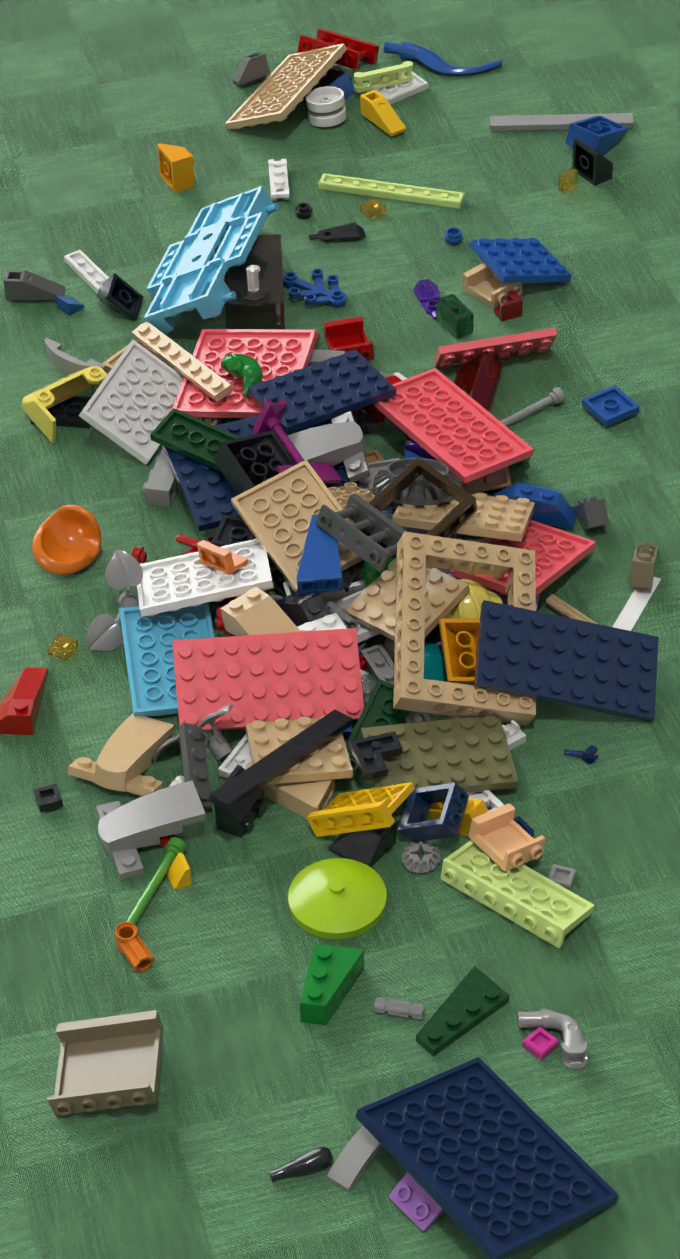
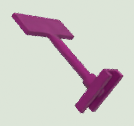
(270, 420)

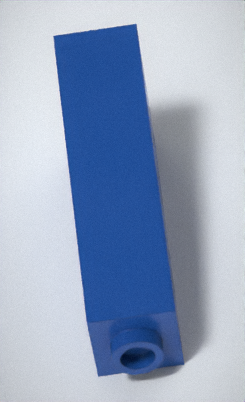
(319, 563)

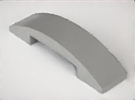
(64, 362)
(353, 1159)

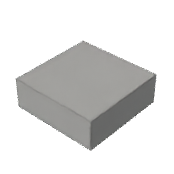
(563, 876)

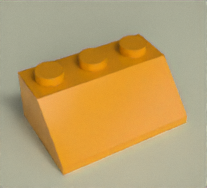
(460, 647)

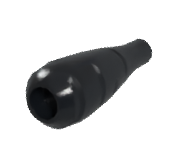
(307, 1163)

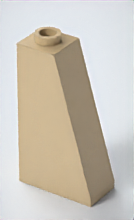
(301, 796)

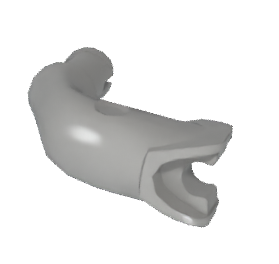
(573, 1046)

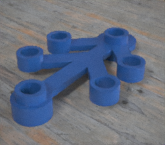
(335, 298)

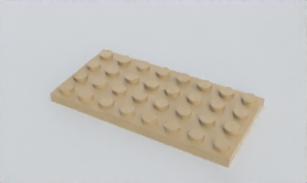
(285, 87)

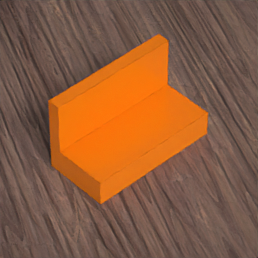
(220, 558)

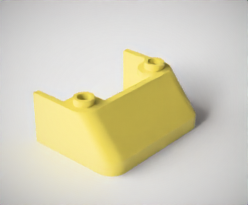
(38, 402)

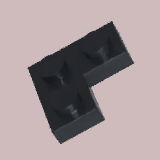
(371, 751)

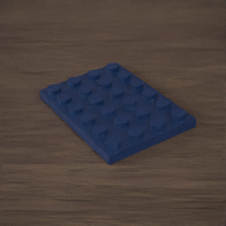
(324, 390)

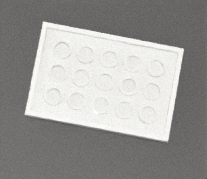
(134, 400)
(188, 582)

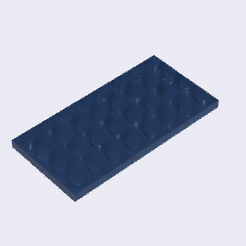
(566, 661)

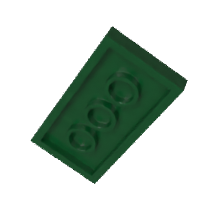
(190, 437)

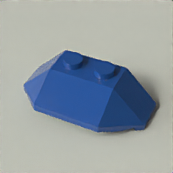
(550, 503)

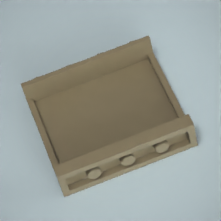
(108, 1063)

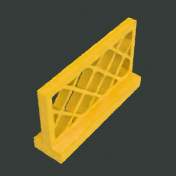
(359, 810)

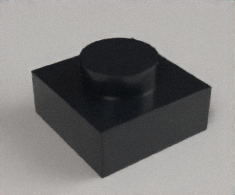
(48, 797)

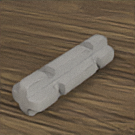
(399, 1008)

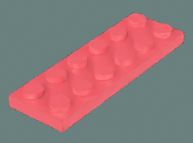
(498, 347)

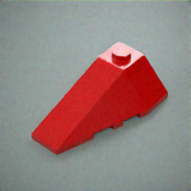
(22, 702)

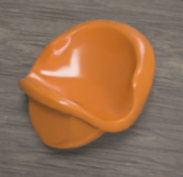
(67, 540)

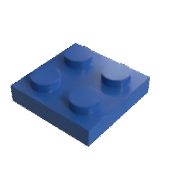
(610, 406)

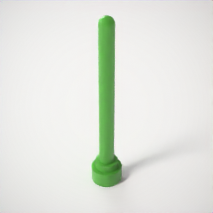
(173, 847)

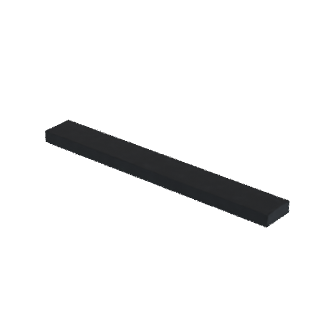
(280, 760)

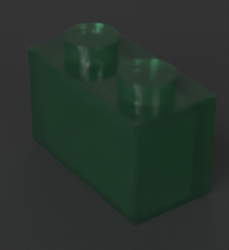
(455, 316)

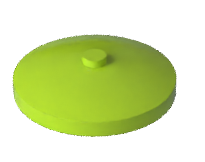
(337, 898)

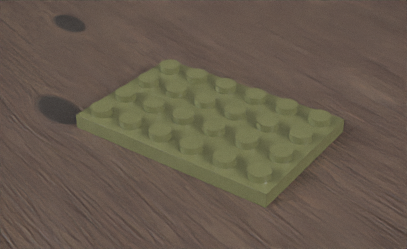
(450, 751)

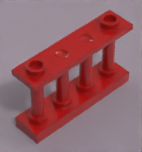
(355, 48)

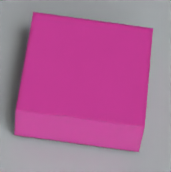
(540, 1043)

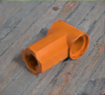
(132, 946)

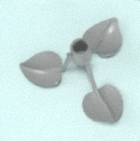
(121, 572)
(216, 743)

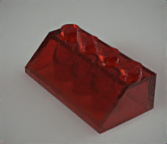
(480, 378)

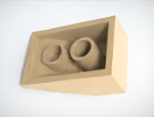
(256, 615)

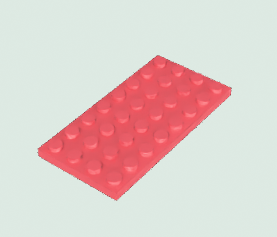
(452, 426)
(268, 677)

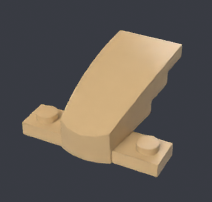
(126, 757)

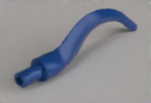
(415, 52)

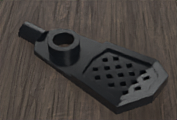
(344, 232)

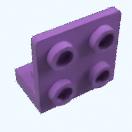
(415, 1202)

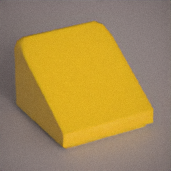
(179, 872)

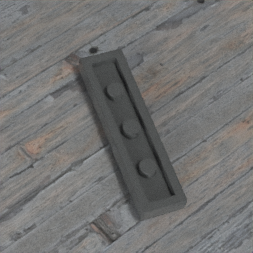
(195, 761)

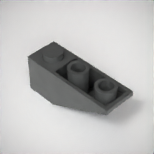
(29, 286)

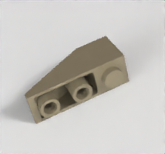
(644, 565)

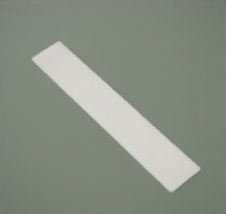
(635, 606)

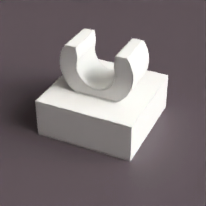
(514, 735)

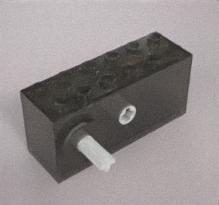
(257, 287)

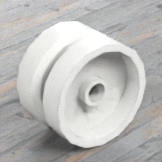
(326, 106)

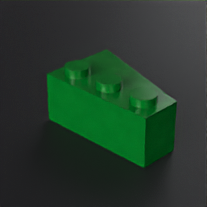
(327, 981)

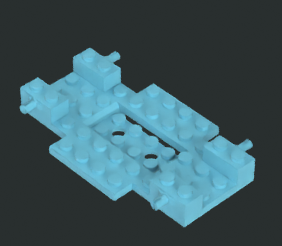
(188, 277)

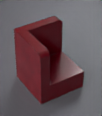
(511, 309)

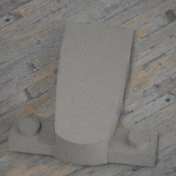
(335, 444)
(144, 822)

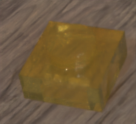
(568, 180)
(373, 208)
(62, 646)

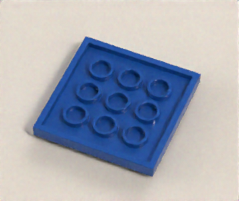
(520, 260)

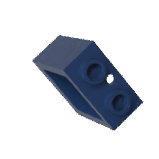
(414, 823)

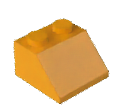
(176, 167)

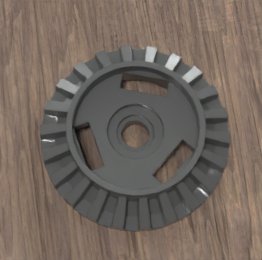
(420, 490)

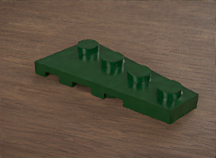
(377, 712)
(464, 1009)

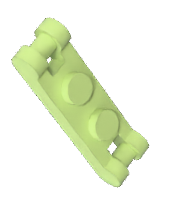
(383, 77)

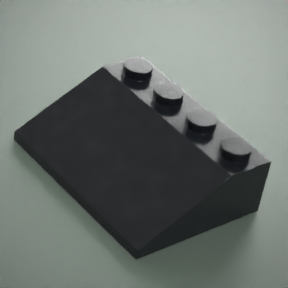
(251, 459)

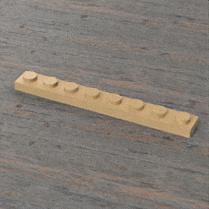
(182, 361)

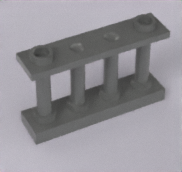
(366, 518)

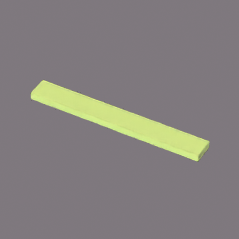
(391, 190)

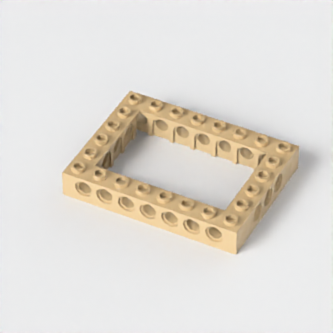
(411, 690)

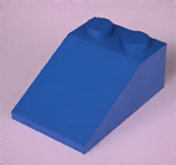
(596, 132)

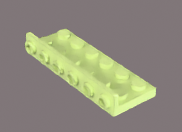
(516, 894)

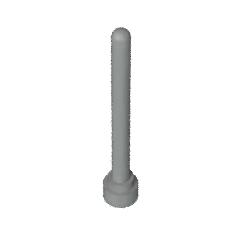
(555, 396)

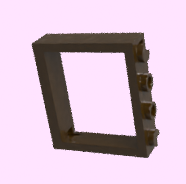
(454, 519)

